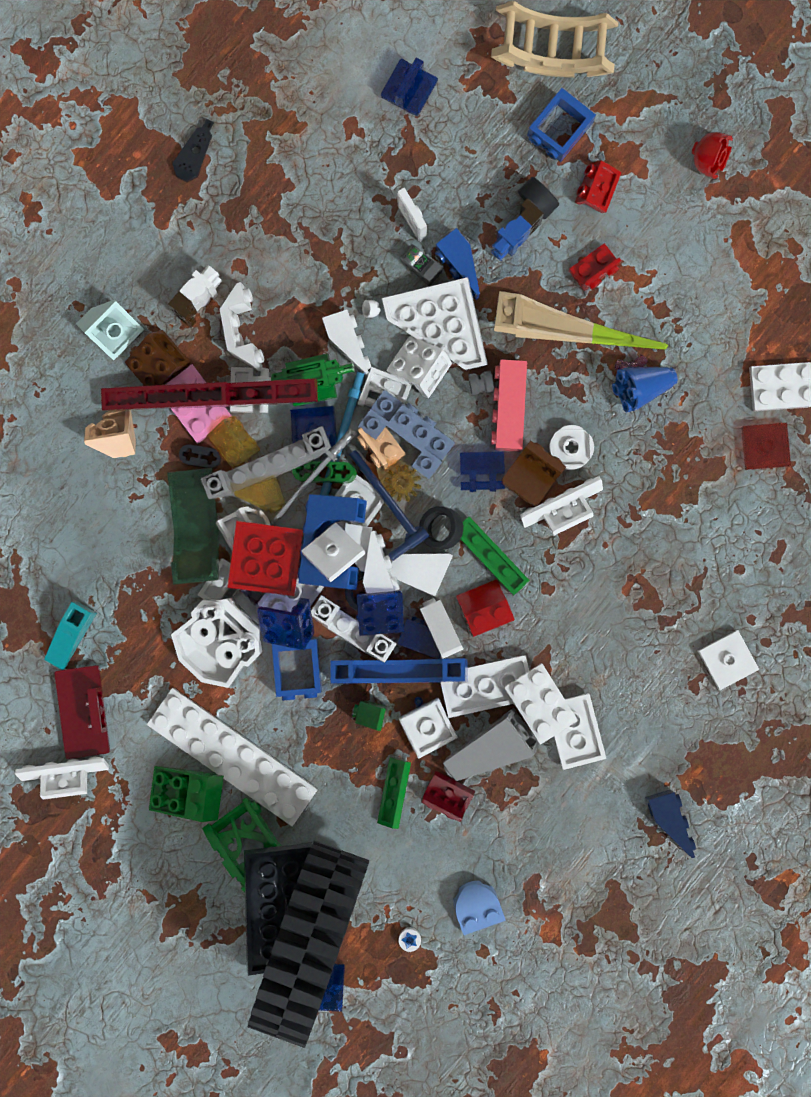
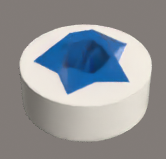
(409, 939)

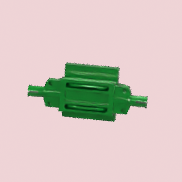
(319, 367)

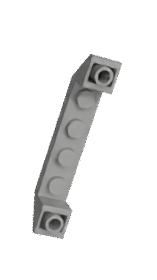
(269, 466)

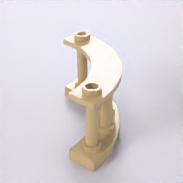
(551, 65)

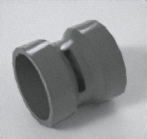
(481, 383)

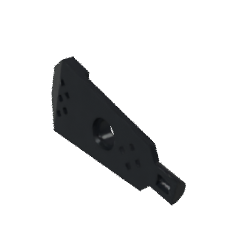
(190, 159)

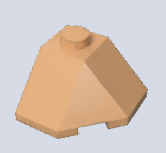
(113, 434)

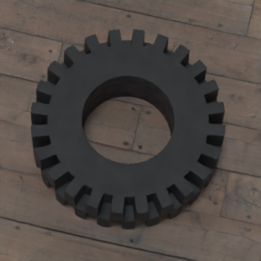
(308, 944)

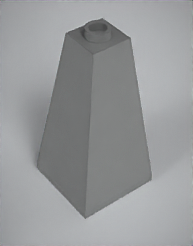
(496, 746)

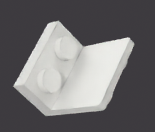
(420, 365)

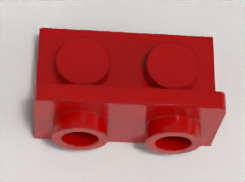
(598, 186)
(594, 267)

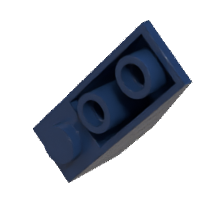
(666, 812)

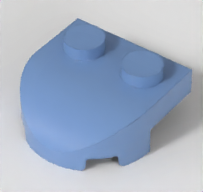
(477, 907)

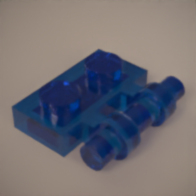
(482, 464)

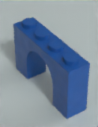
(322, 513)

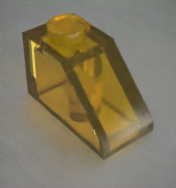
(264, 495)

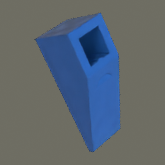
(457, 254)

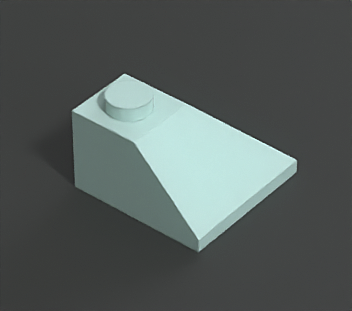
(110, 328)

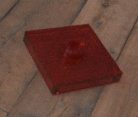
(766, 446)

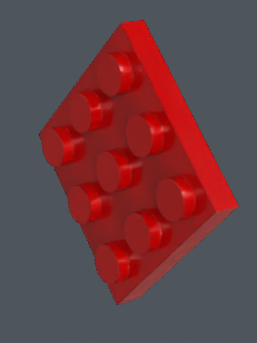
(265, 558)

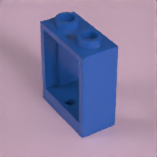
(574, 109)
(307, 692)

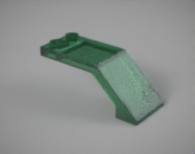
(194, 528)

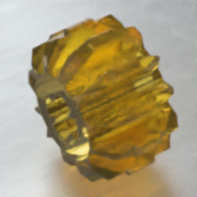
(406, 477)

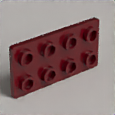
(82, 712)

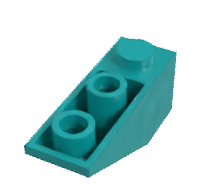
(69, 634)

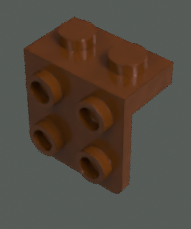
(533, 473)

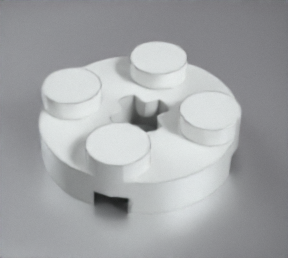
(580, 438)

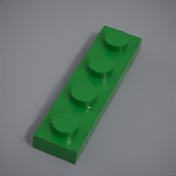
(492, 557)

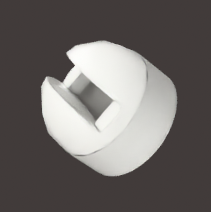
(370, 308)

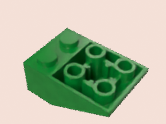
(186, 793)

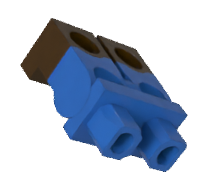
(517, 230)

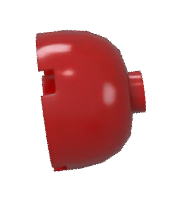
(712, 153)

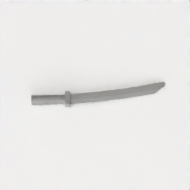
(332, 453)

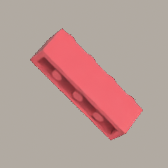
(510, 405)

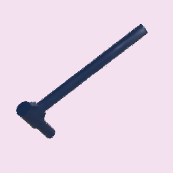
(414, 535)

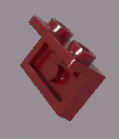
(447, 796)

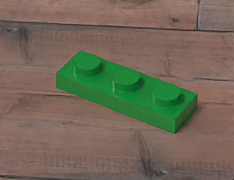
(394, 793)

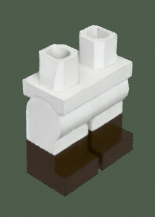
(195, 294)

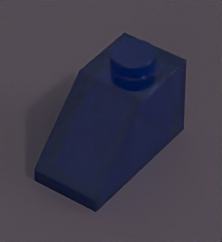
(418, 638)

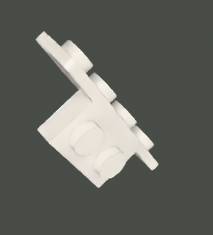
(564, 509)
(62, 778)

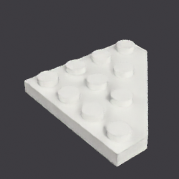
(442, 317)

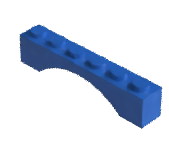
(399, 671)

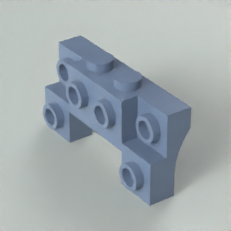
(412, 427)

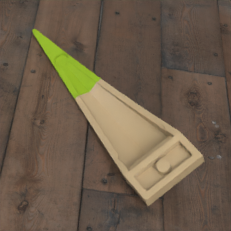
(534, 320)

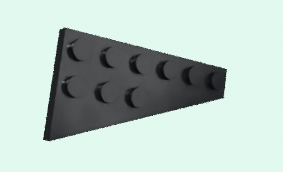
(269, 884)

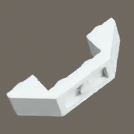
(236, 303)
(346, 627)

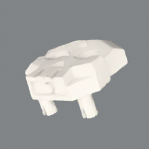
(206, 654)

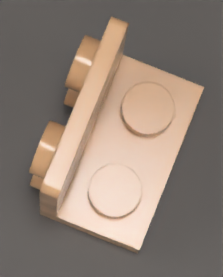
(384, 449)

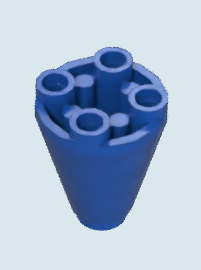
(642, 384)

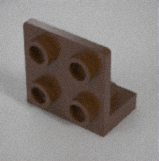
(156, 359)

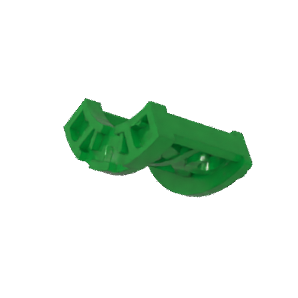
(221, 840)

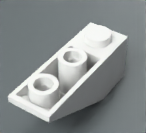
(343, 337)
(377, 573)

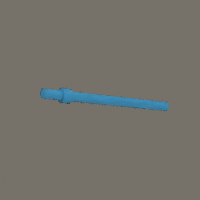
(354, 395)

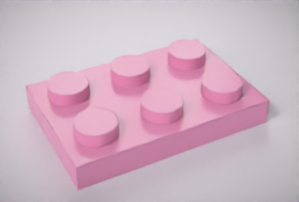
(197, 421)

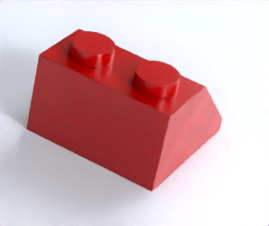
(485, 608)

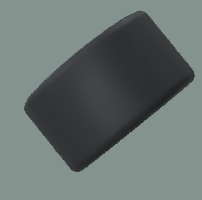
(539, 195)

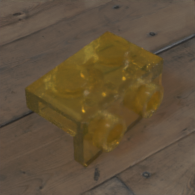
(233, 441)

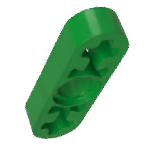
(339, 466)

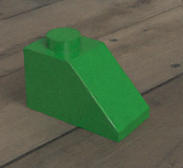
(369, 714)

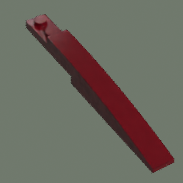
(209, 395)

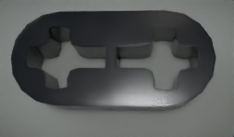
(200, 451)

